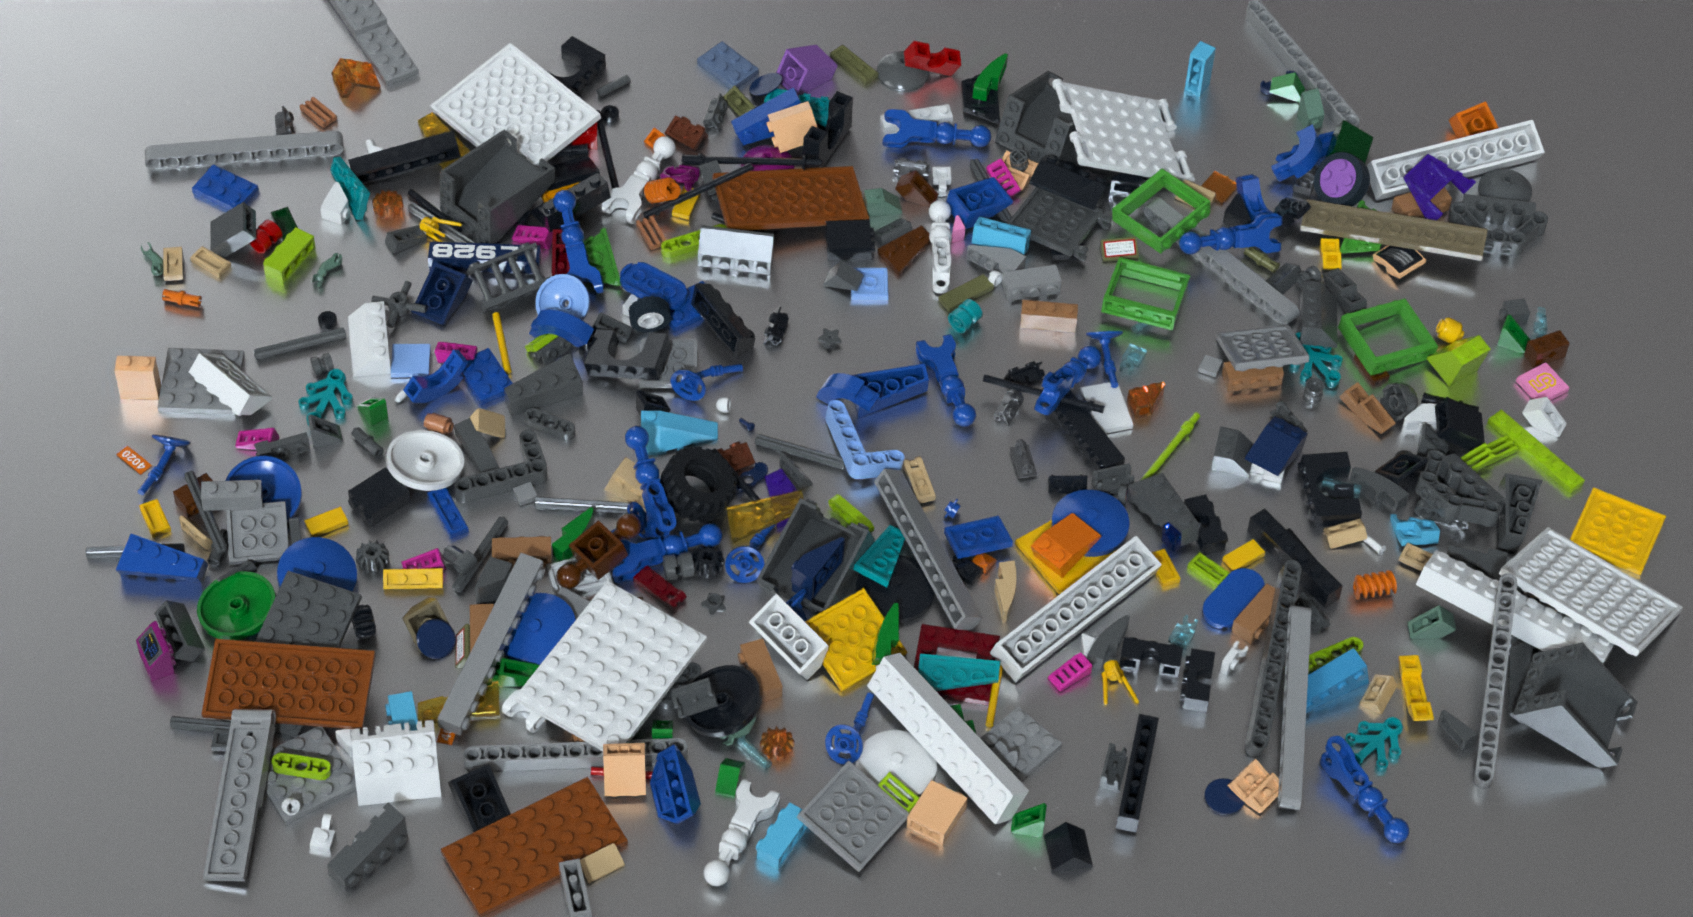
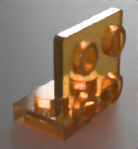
(354, 73)

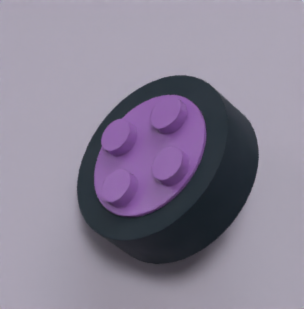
(1342, 179)

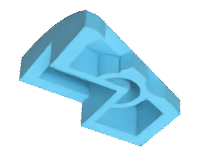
(1415, 531)

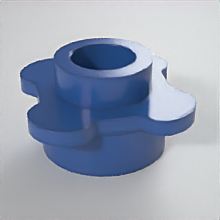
(952, 508)

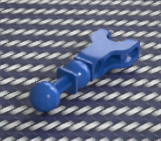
(928, 131)
(1239, 236)
(573, 238)
(942, 364)
(1058, 384)
(647, 473)
(652, 551)
(1370, 799)

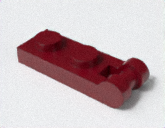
(659, 588)

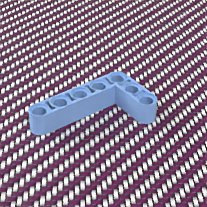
(858, 462)

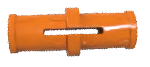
(181, 298)

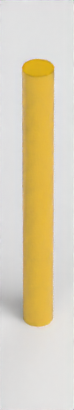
(501, 342)
(993, 701)

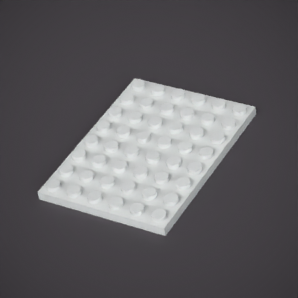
(517, 97)
(1592, 591)
(611, 668)

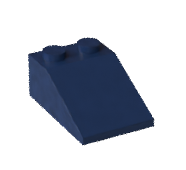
(442, 293)
(1277, 446)
(817, 568)

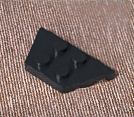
(984, 109)

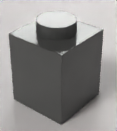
(1517, 309)

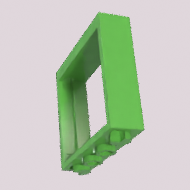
(1138, 197)
(1139, 311)
(1391, 361)

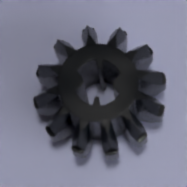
(708, 561)
(364, 622)

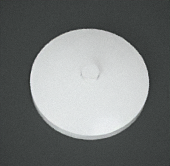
(425, 460)
(901, 756)

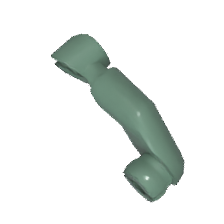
(157, 261)
(326, 266)
(743, 732)

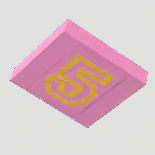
(1542, 383)

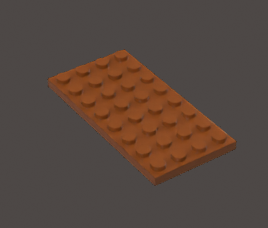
(790, 198)
(295, 680)
(526, 846)

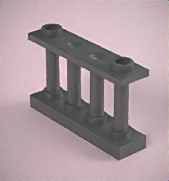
(507, 296)

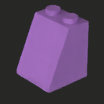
(805, 68)

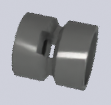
(685, 563)

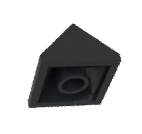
(1403, 468)
(1067, 848)

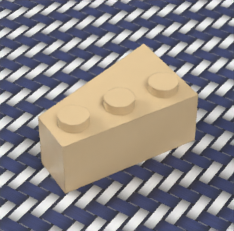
(625, 484)

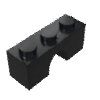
(1212, 537)
(1137, 650)
(1199, 666)

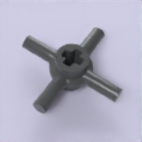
(399, 304)

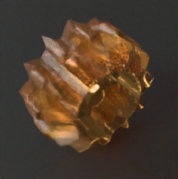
(387, 204)
(777, 743)

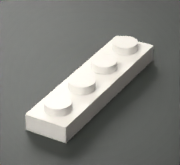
(936, 114)

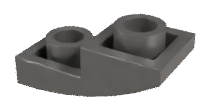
(1305, 183)

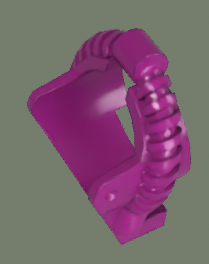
(682, 174)

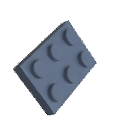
(727, 65)

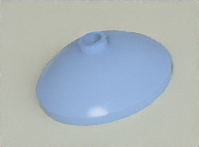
(559, 289)

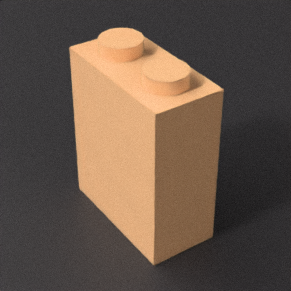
(791, 126)
(137, 377)
(624, 769)
(937, 812)

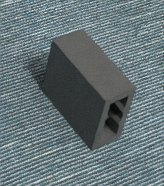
(233, 230)

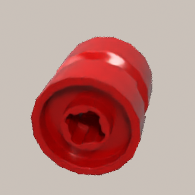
(266, 235)

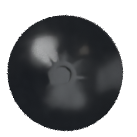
(906, 587)
(737, 698)

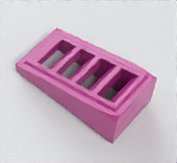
(998, 168)
(544, 240)
(444, 349)
(266, 434)
(429, 557)
(1079, 663)

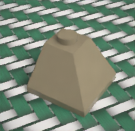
(420, 613)

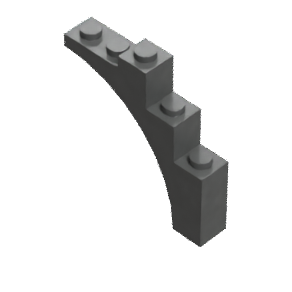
(1487, 563)

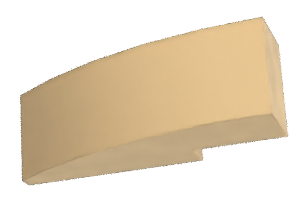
(1005, 588)

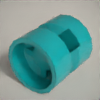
(965, 315)

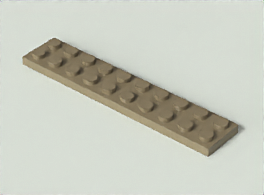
(1395, 230)

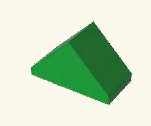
(1287, 86)
(1513, 336)
(374, 410)
(662, 729)
(729, 777)
(1030, 821)

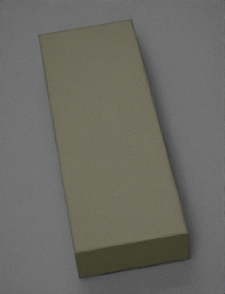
(854, 65)
(970, 290)

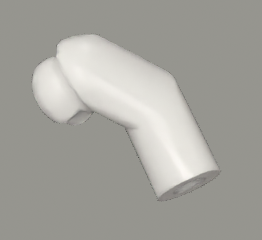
(371, 147)

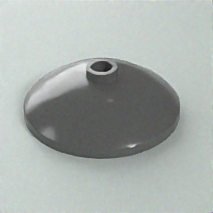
(898, 76)
(1505, 185)

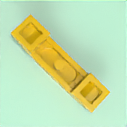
(1413, 688)

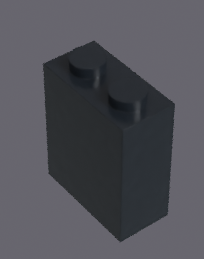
(849, 240)
(1459, 424)
(378, 497)

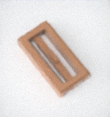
(321, 110)
(652, 221)

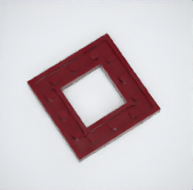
(935, 636)

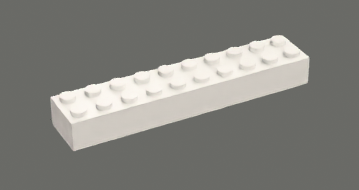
(1468, 155)
(1075, 609)
(1531, 620)
(947, 738)

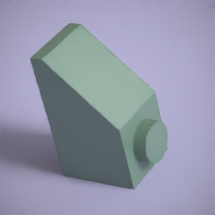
(1311, 109)
(881, 202)
(1432, 624)

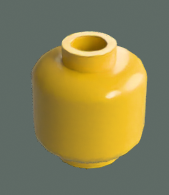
(1449, 330)

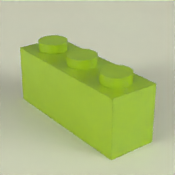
(289, 255)

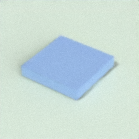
(873, 286)
(410, 360)

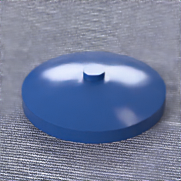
(277, 477)
(1101, 513)
(319, 560)
(540, 628)

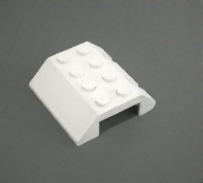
(395, 764)

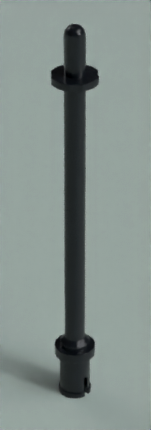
(700, 159)

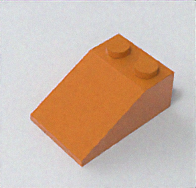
(1473, 121)
(1065, 544)

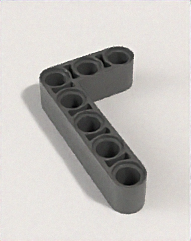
(506, 478)

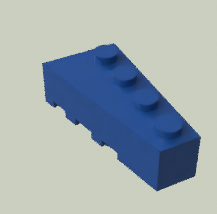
(152, 559)

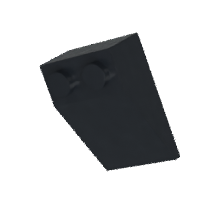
(479, 798)

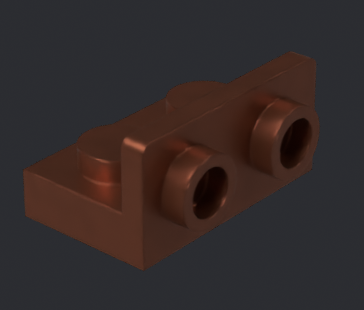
(686, 133)
(738, 455)

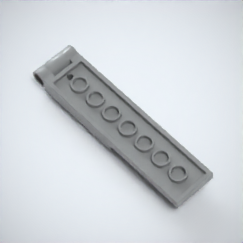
(376, 39)
(240, 794)

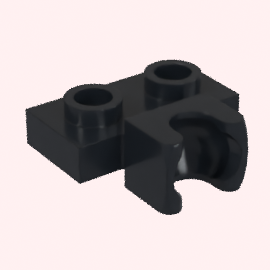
(1290, 209)

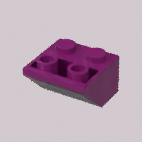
(156, 652)

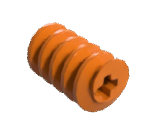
(661, 190)
(1374, 582)

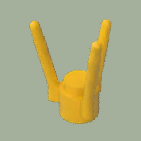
(431, 226)
(1113, 672)

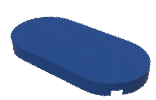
(648, 281)
(1231, 597)

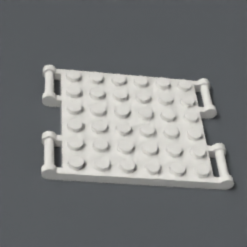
(1121, 131)

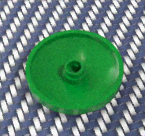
(235, 606)

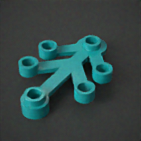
(1332, 377)
(334, 379)
(1377, 741)

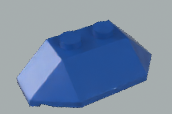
(674, 786)

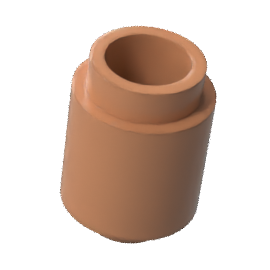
(438, 423)

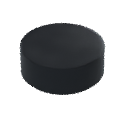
(610, 113)
(327, 320)

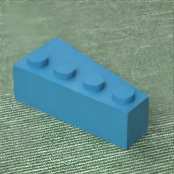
(1336, 679)

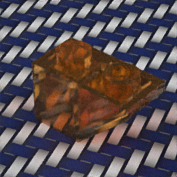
(1145, 399)

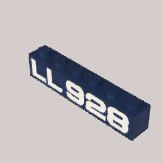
(461, 255)

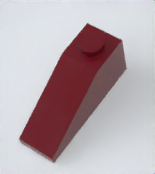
(560, 261)

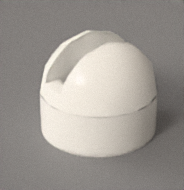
(995, 278)
(724, 405)
(294, 803)

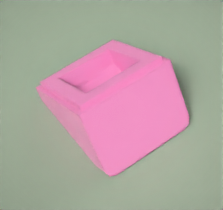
(958, 231)

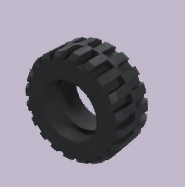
(708, 468)

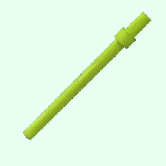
(1186, 428)

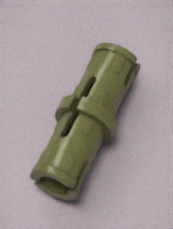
(1262, 258)

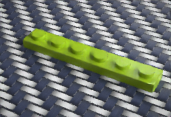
(1536, 451)

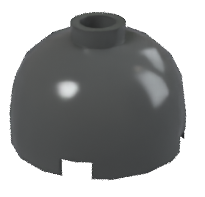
(1399, 400)

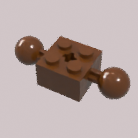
(598, 550)

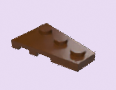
(904, 249)

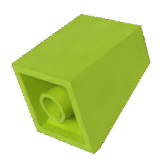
(1459, 359)

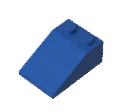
(978, 199)

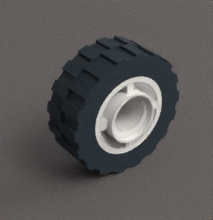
(649, 314)

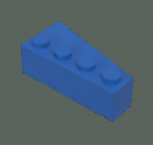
(753, 126)
(894, 386)

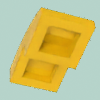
(1330, 254)

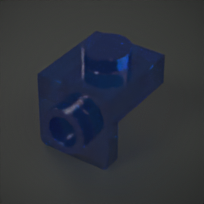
(1171, 537)

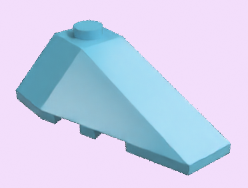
(675, 431)

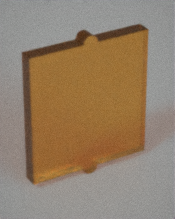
(1221, 186)

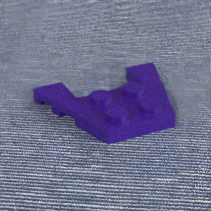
(1428, 179)

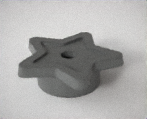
(829, 342)
(713, 597)

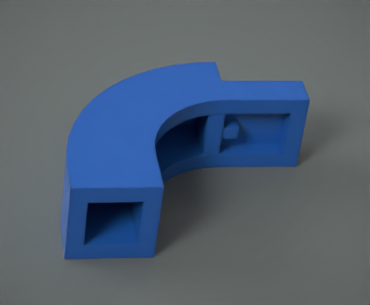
(1303, 159)
(1249, 190)
(562, 325)
(440, 382)
(849, 388)

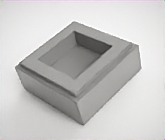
(1210, 366)
(525, 493)

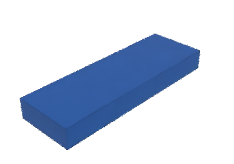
(448, 512)

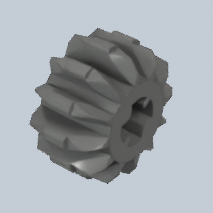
(372, 556)

